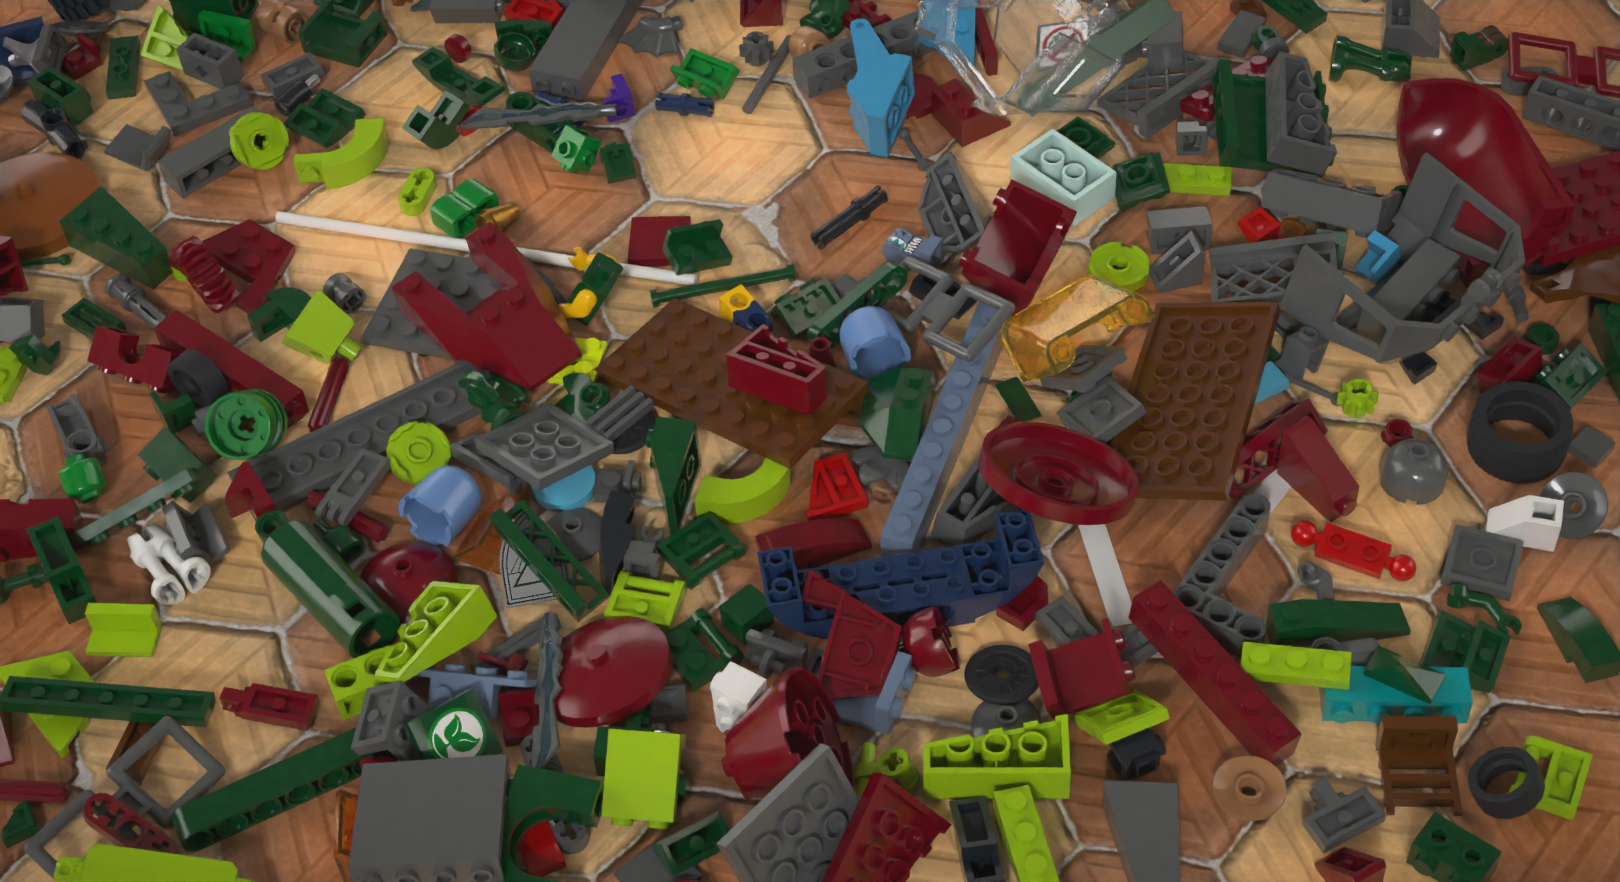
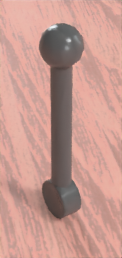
(923, 164)
(1332, 396)

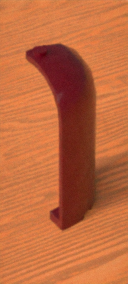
(1493, 153)

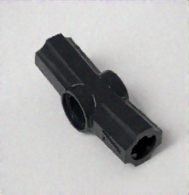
(55, 126)

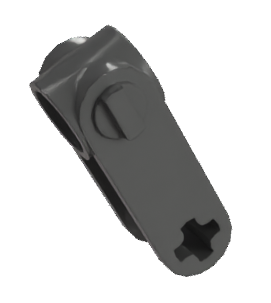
(77, 430)

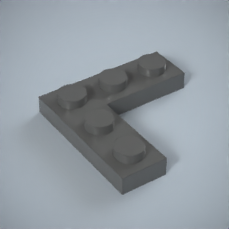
(186, 115)
(1068, 625)

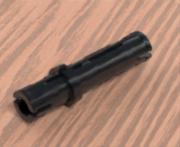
(858, 210)

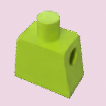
(322, 331)

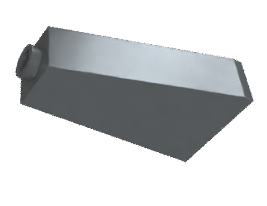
(1144, 828)

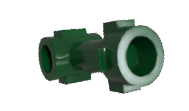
(35, 575)

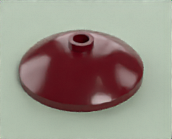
(405, 572)

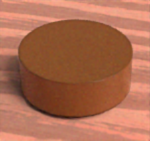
(1292, 229)

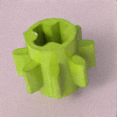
(1357, 398)

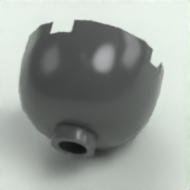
(1414, 471)

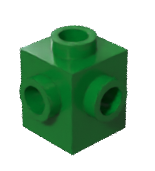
(576, 149)

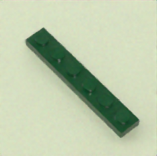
(106, 701)

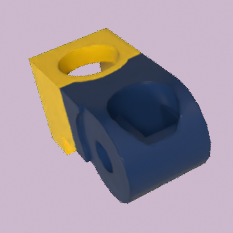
(745, 311)

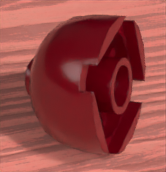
(929, 643)

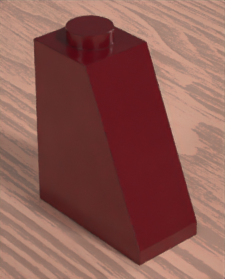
(1316, 470)

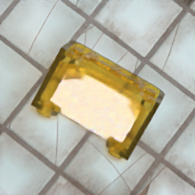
(1041, 334)

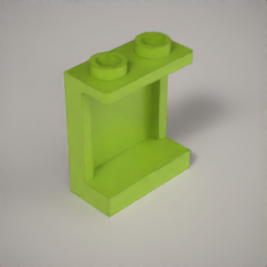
(642, 777)

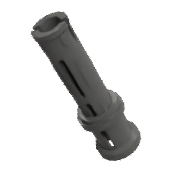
(127, 292)

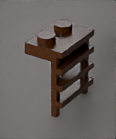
(1418, 745)

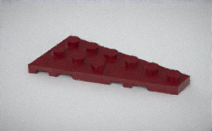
(884, 835)

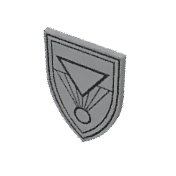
(519, 582)

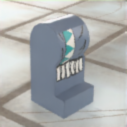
(903, 244)

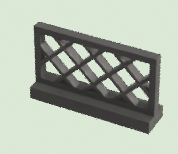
(1164, 109)
(1263, 257)

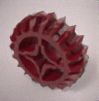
(205, 274)

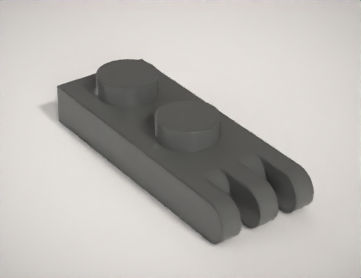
(353, 487)

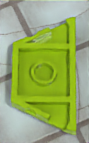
(60, 666)

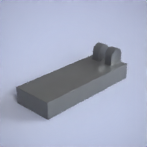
(466, 452)

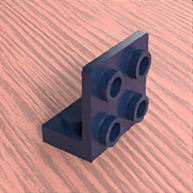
(25, 32)

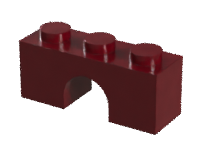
(116, 353)

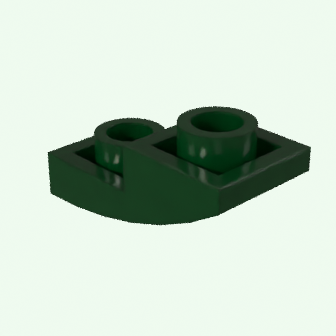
(536, 30)

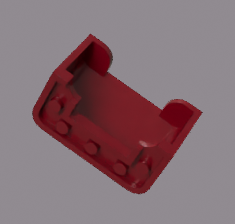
(1017, 244)

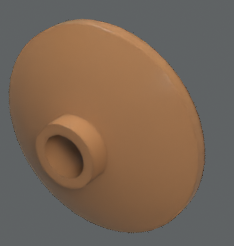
(1253, 776)

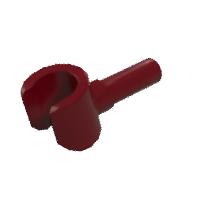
(515, 662)

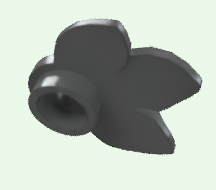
(876, 467)

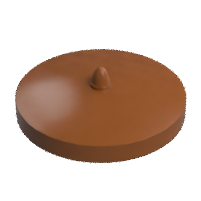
(37, 195)

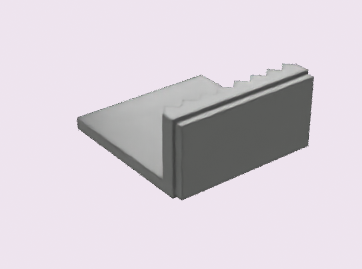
(139, 147)

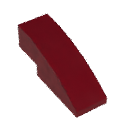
(820, 540)

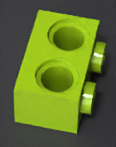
(352, 679)

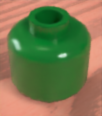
(82, 478)

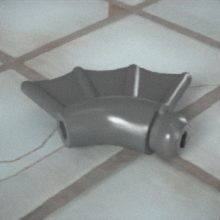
(654, 36)

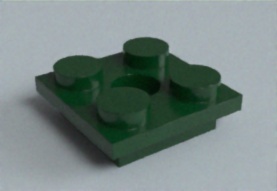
(1087, 137)
(1151, 186)

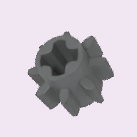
(756, 48)

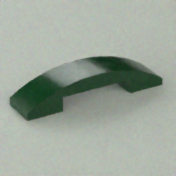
(443, 75)

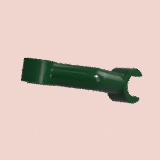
(1461, 597)

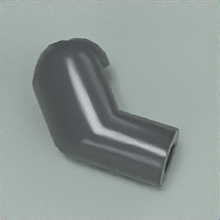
(1317, 579)

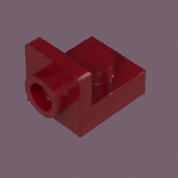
(83, 59)

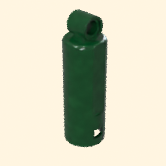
(325, 584)

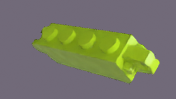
(127, 864)

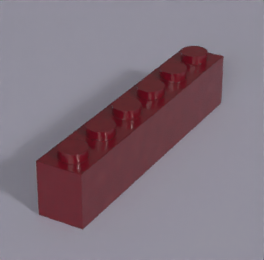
(1213, 674)

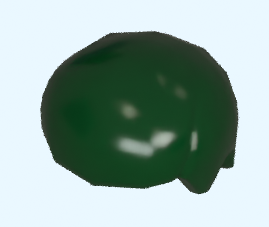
(514, 51)

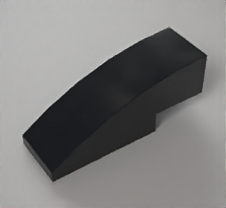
(615, 536)
(976, 840)

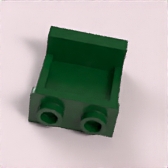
(342, 36)

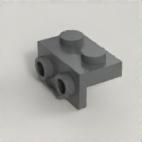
(196, 533)

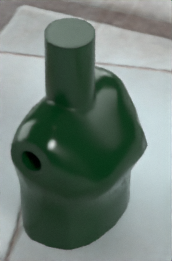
(341, 540)

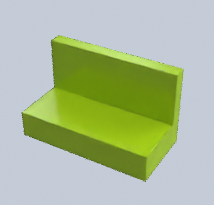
(123, 629)

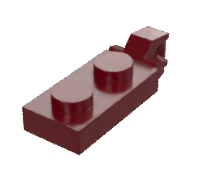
(271, 705)

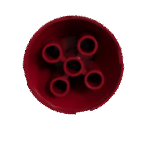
(781, 733)

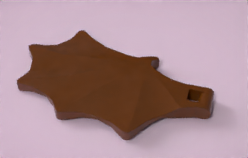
(1589, 274)

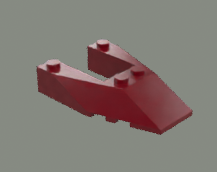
(509, 332)

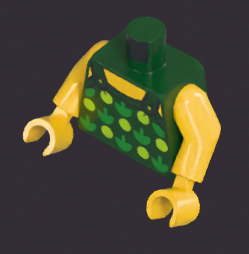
(593, 285)

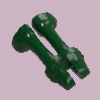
(1386, 63)

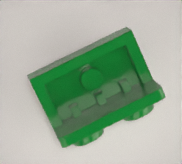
(229, 31)
(706, 74)

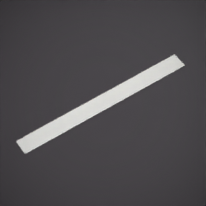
(1107, 572)

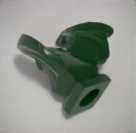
(494, 397)

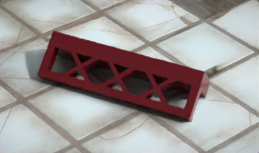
(1269, 433)

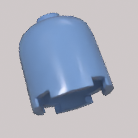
(873, 342)
(441, 505)

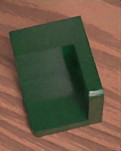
(176, 413)
(745, 612)

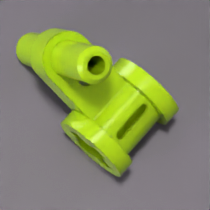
(887, 765)

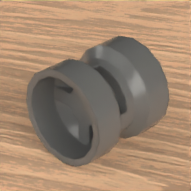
(344, 293)

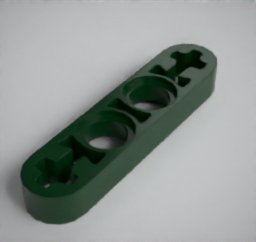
(855, 300)

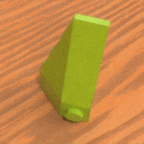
(440, 624)

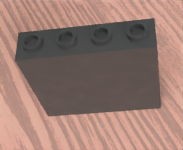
(430, 820)

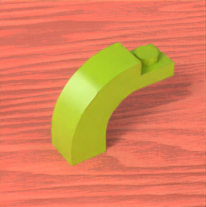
(351, 161)
(743, 498)

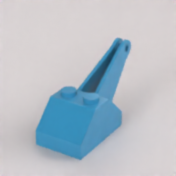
(879, 90)

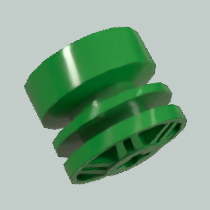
(229, 427)

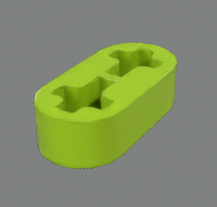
(423, 193)

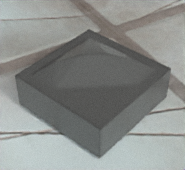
(670, 705)

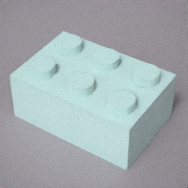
(1064, 174)

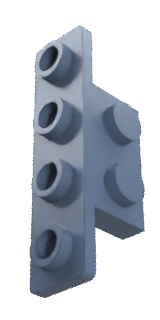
(454, 679)

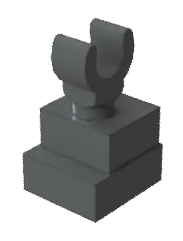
(1190, 137)
(642, 556)

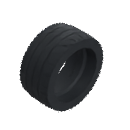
(1527, 404)

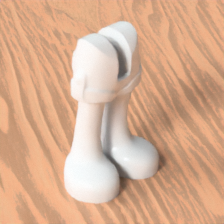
(149, 554)

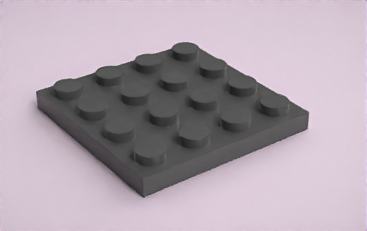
(452, 275)
(795, 825)

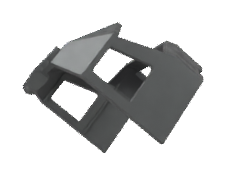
(1426, 212)

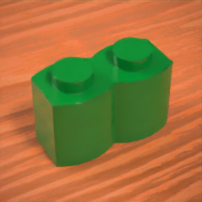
(457, 211)

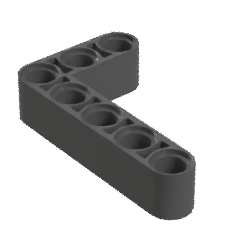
(1215, 570)

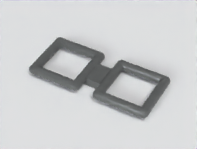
(940, 308)
(130, 792)

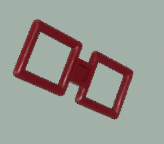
(1578, 68)

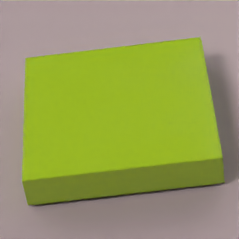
(1121, 717)

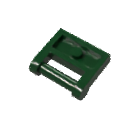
(696, 541)
(691, 658)

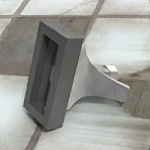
(44, 52)

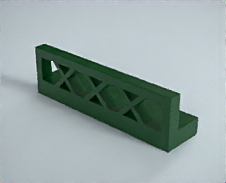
(540, 564)

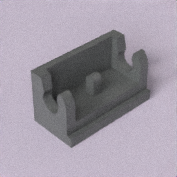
(1171, 225)

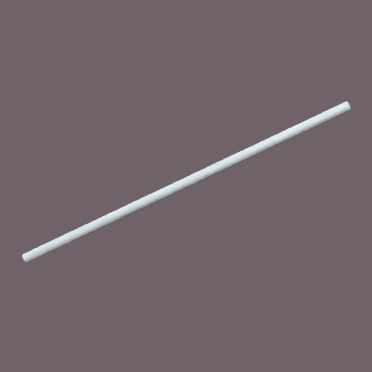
(461, 244)

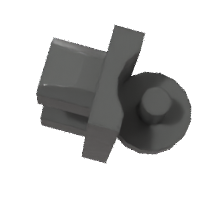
(773, 654)

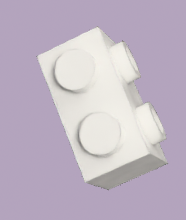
(734, 693)

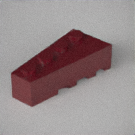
(17, 518)

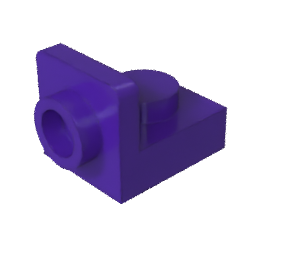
(622, 97)

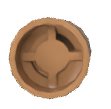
(280, 20)

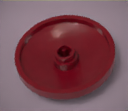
(611, 670)

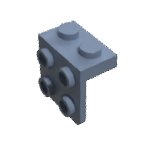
(881, 711)

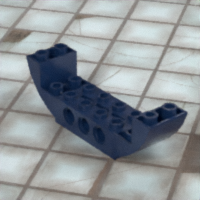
(956, 579)

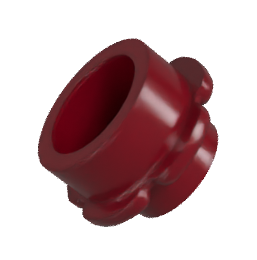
(1396, 431)

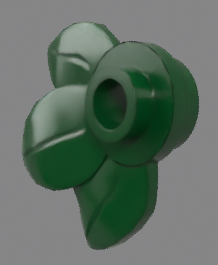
(826, 16)
(580, 396)

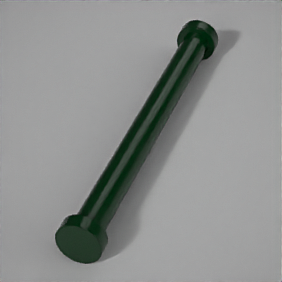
(723, 285)

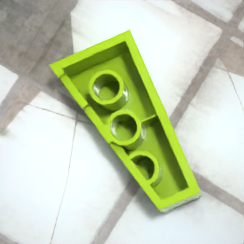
(1000, 761)

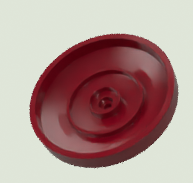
(1058, 473)

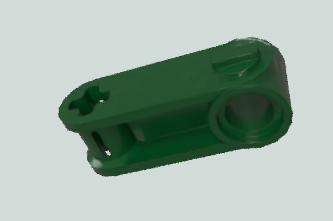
(542, 134)

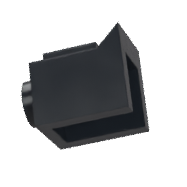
(1136, 754)

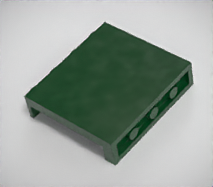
(1242, 118)

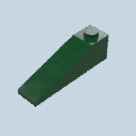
(1306, 620)

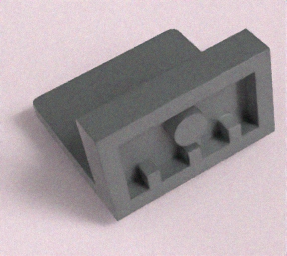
(383, 721)

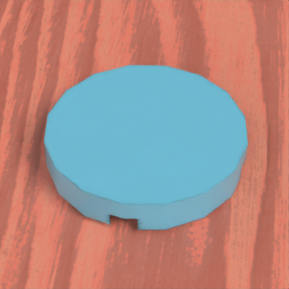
(569, 492)

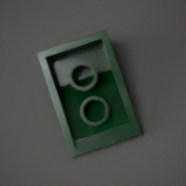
(675, 464)

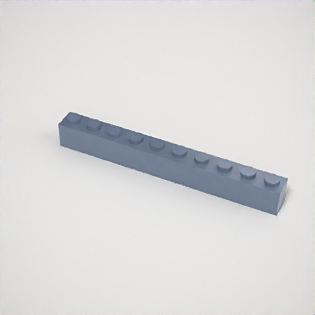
(941, 443)

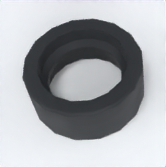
(197, 377)
(1513, 803)

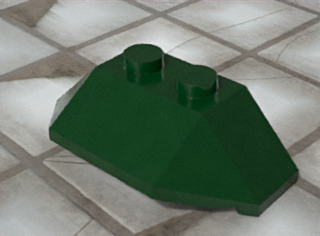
(897, 410)

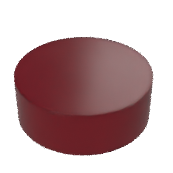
(457, 48)

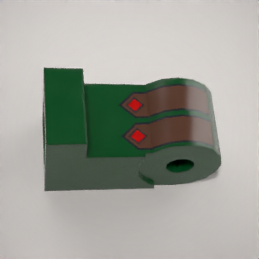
(1478, 47)

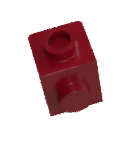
(1022, 609)

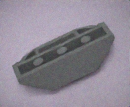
(952, 206)

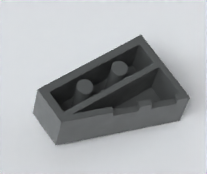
(969, 510)

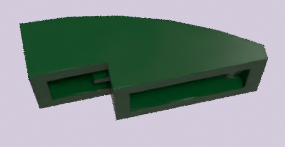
(62, 568)
(1581, 639)

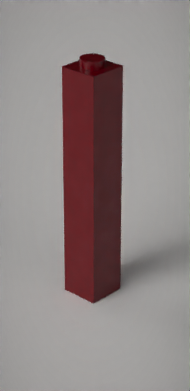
(236, 366)

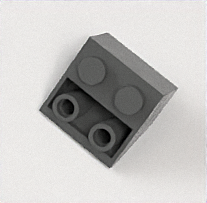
(1411, 28)

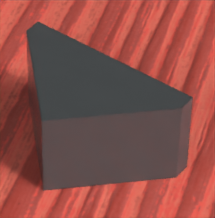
(1179, 266)

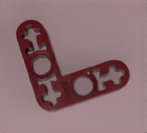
(149, 837)

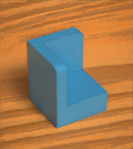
(1380, 259)

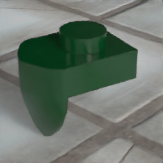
(35, 354)

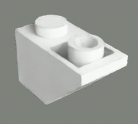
(1528, 519)

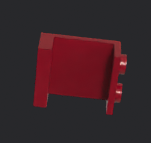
(1083, 671)

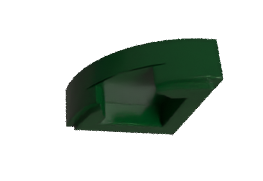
(21, 825)

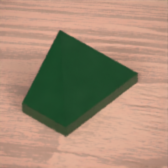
(1404, 674)

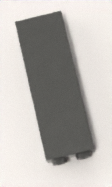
(581, 46)

